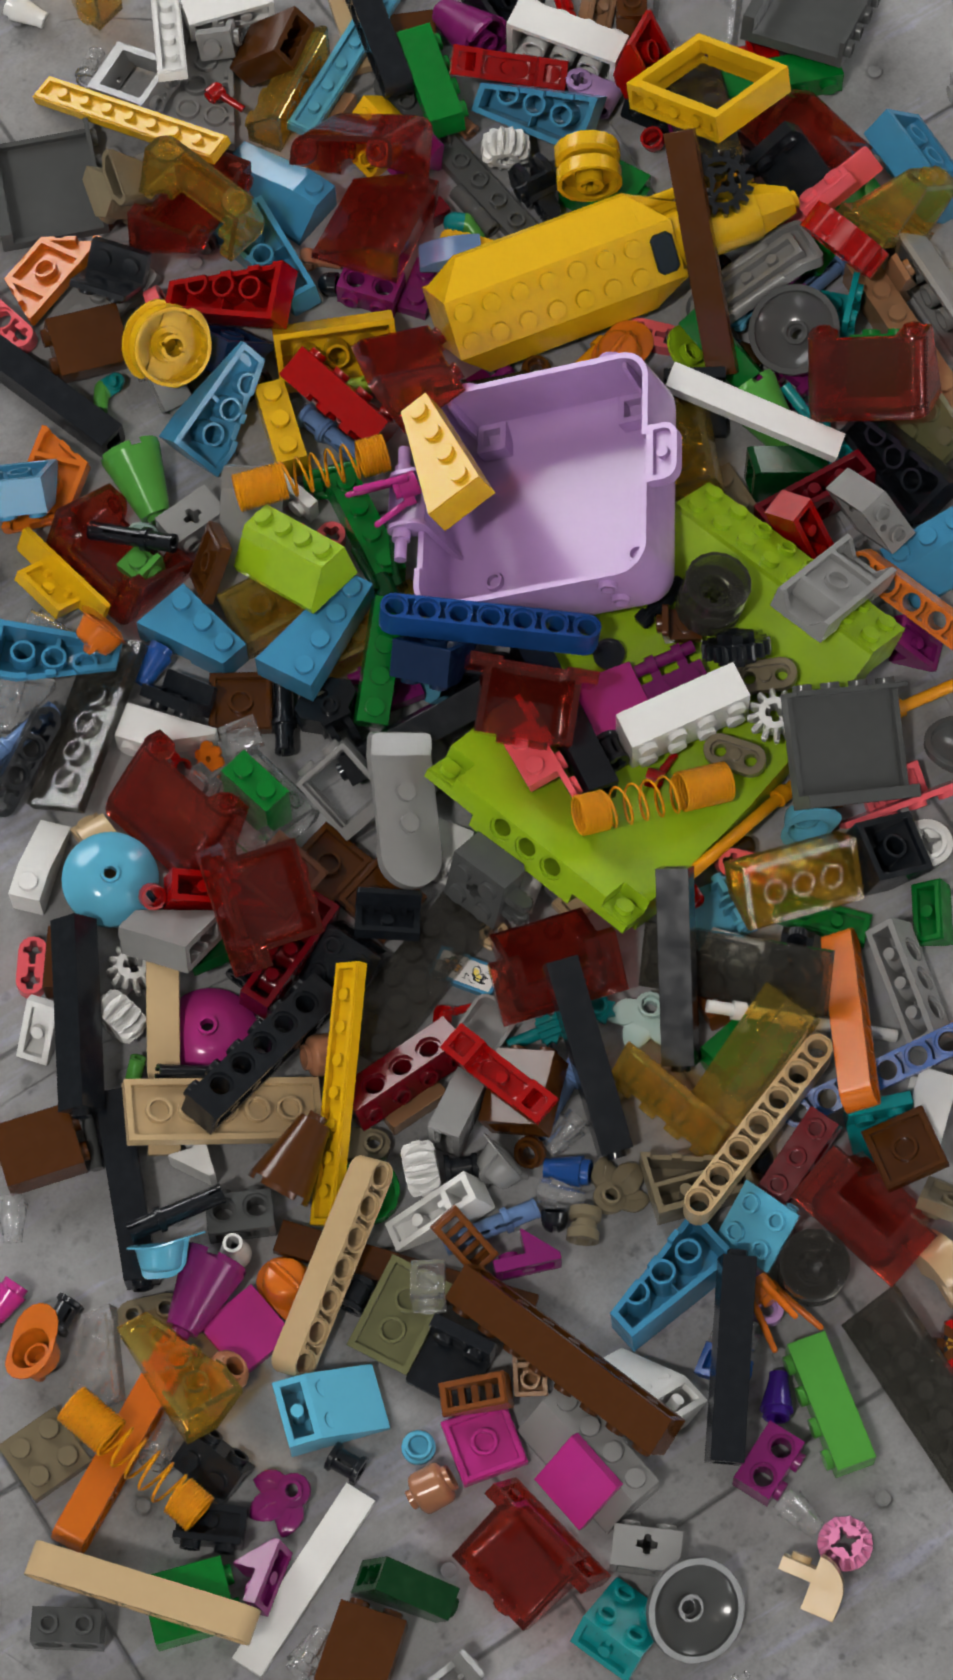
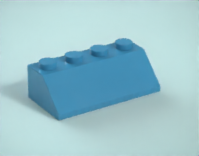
(908, 143)
(27, 488)
(928, 556)

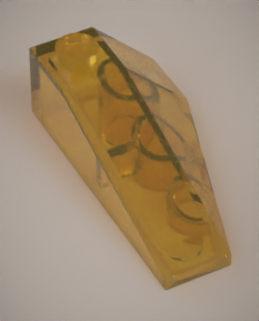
(185, 1381)

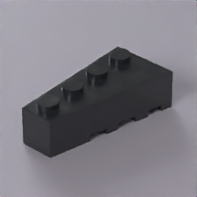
(903, 468)

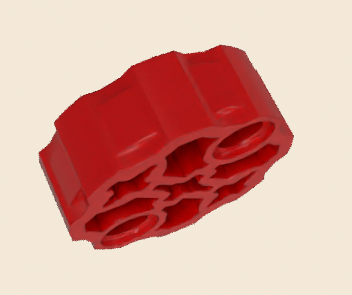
(844, 239)

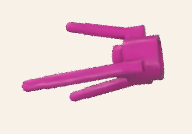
(403, 486)

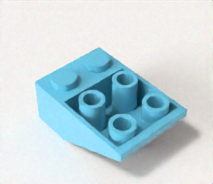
(330, 1407)

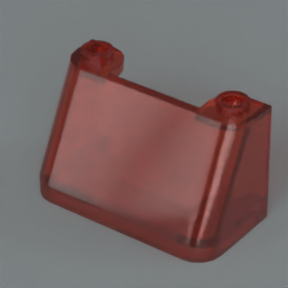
(390, 143)
(181, 223)
(406, 366)
(872, 375)
(98, 559)
(168, 810)

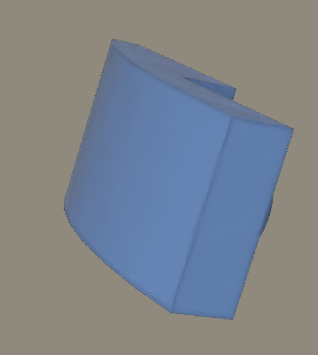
(437, 252)

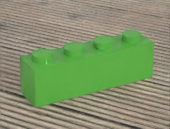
(829, 1404)

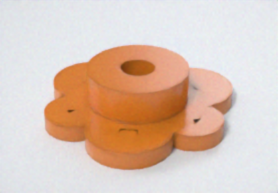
(210, 755)

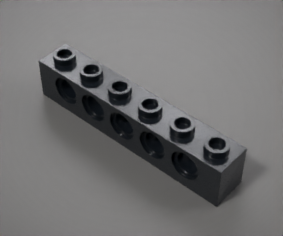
(213, 1109)

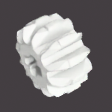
(505, 147)
(763, 722)
(121, 973)
(121, 1016)
(421, 1167)

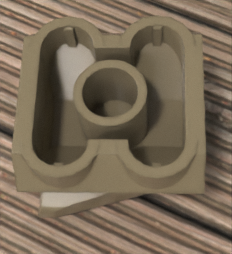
(115, 186)

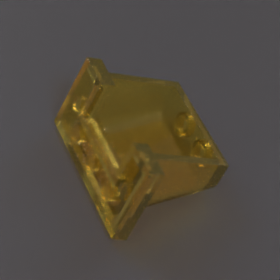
(902, 205)

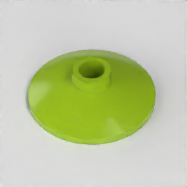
(684, 349)

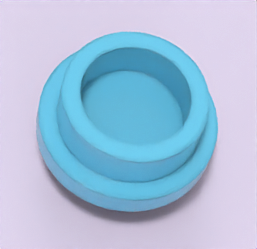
(418, 1447)

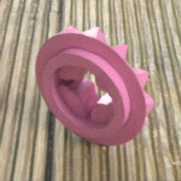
(852, 1528)

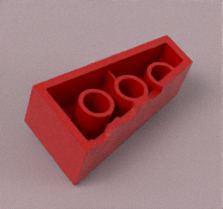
(240, 298)
(336, 397)

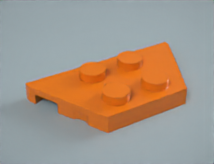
(46, 273)
(70, 479)

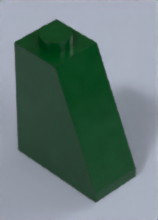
(777, 467)
(406, 1589)

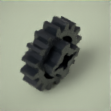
(731, 190)
(736, 646)

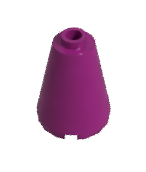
(470, 25)
(202, 1290)

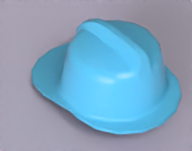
(808, 823)
(163, 1258)

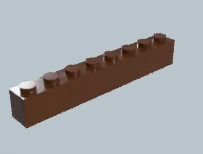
(565, 1360)

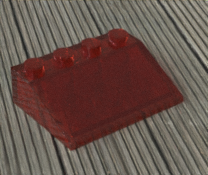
(378, 224)

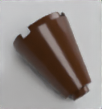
(295, 1158)

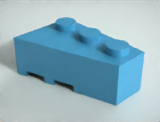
(193, 632)

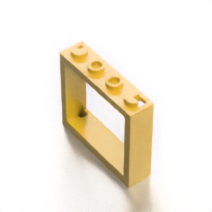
(649, 94)

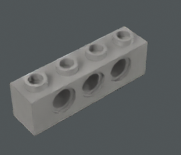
(908, 980)

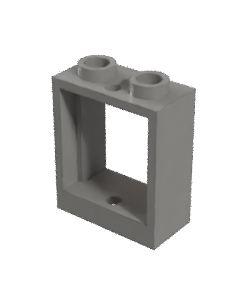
(117, 68)
(871, 511)
(364, 815)

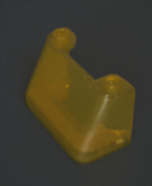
(176, 168)

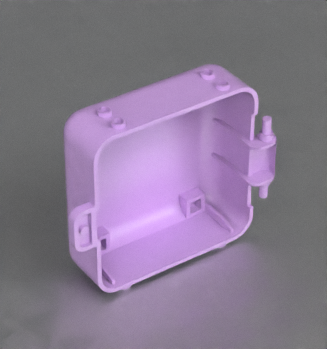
(579, 485)

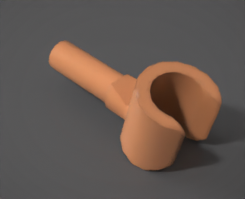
(311, 263)

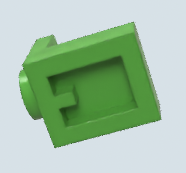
(141, 563)

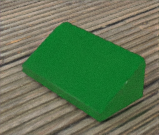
(932, 913)

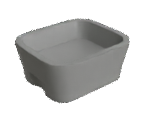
(485, 1021)

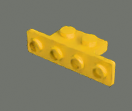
(53, 580)

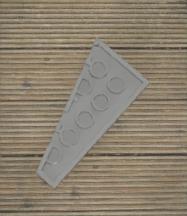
(188, 99)

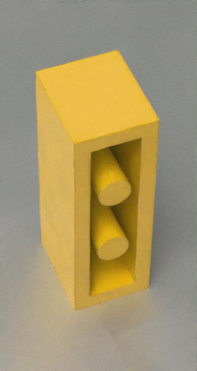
(280, 425)

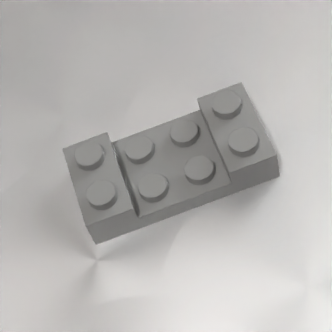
(830, 589)

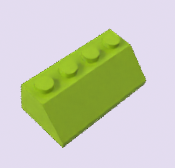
(292, 559)

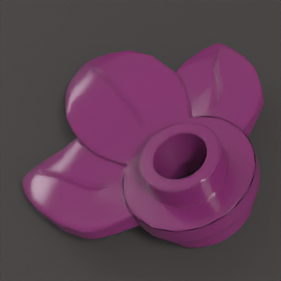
(276, 1503)

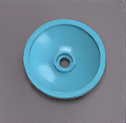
(104, 898)

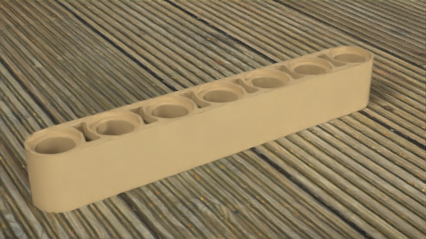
(753, 1143)
(332, 1266)
(142, 1592)

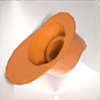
(626, 337)
(98, 633)
(279, 1283)
(33, 1344)

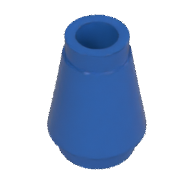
(154, 663)
(570, 1170)

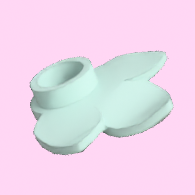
(637, 1022)

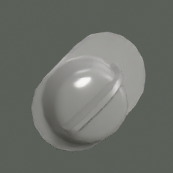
(499, 1165)

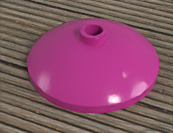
(215, 1007)

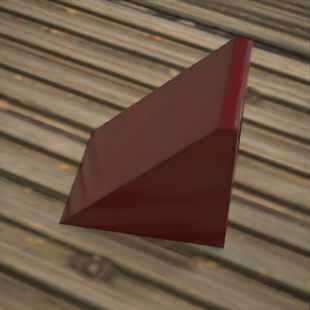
(441, 211)

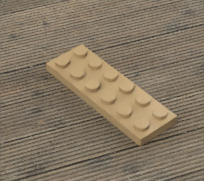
(156, 1116)

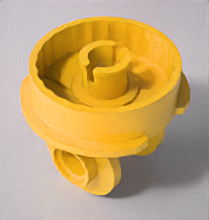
(166, 343)

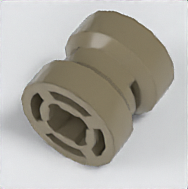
(584, 1224)

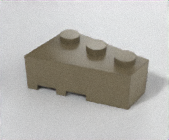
(671, 1177)

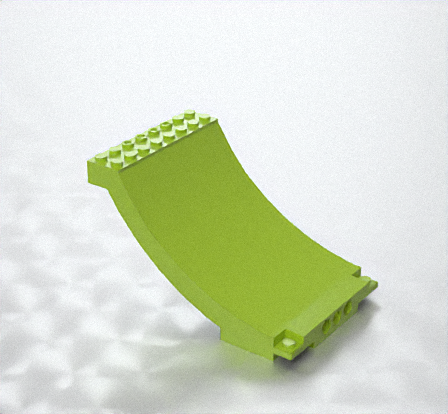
(617, 866)

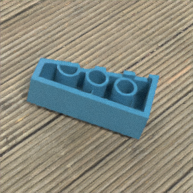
(537, 110)
(274, 246)
(314, 642)
(670, 1284)

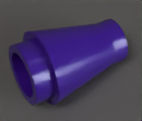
(777, 1398)

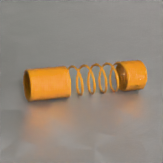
(268, 483)
(691, 787)
(99, 1426)

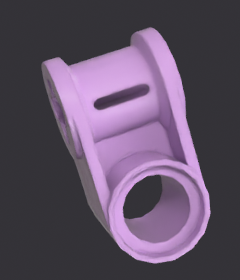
(594, 85)

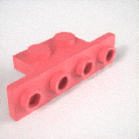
(839, 183)
(541, 767)
(890, 807)

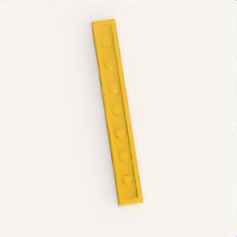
(128, 117)
(339, 1084)

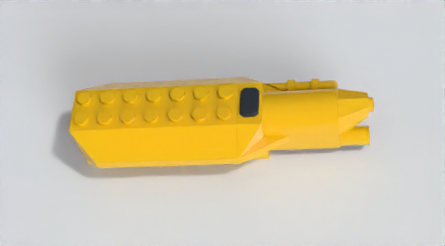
(580, 273)

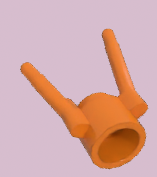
(769, 1291)

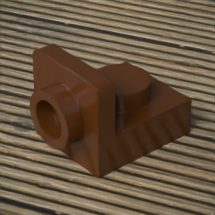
(673, 629)

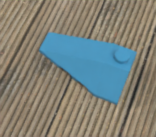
(293, 194)
(212, 416)
(47, 652)

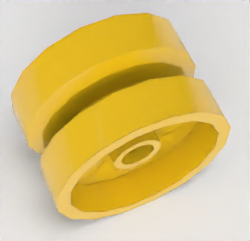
(588, 165)

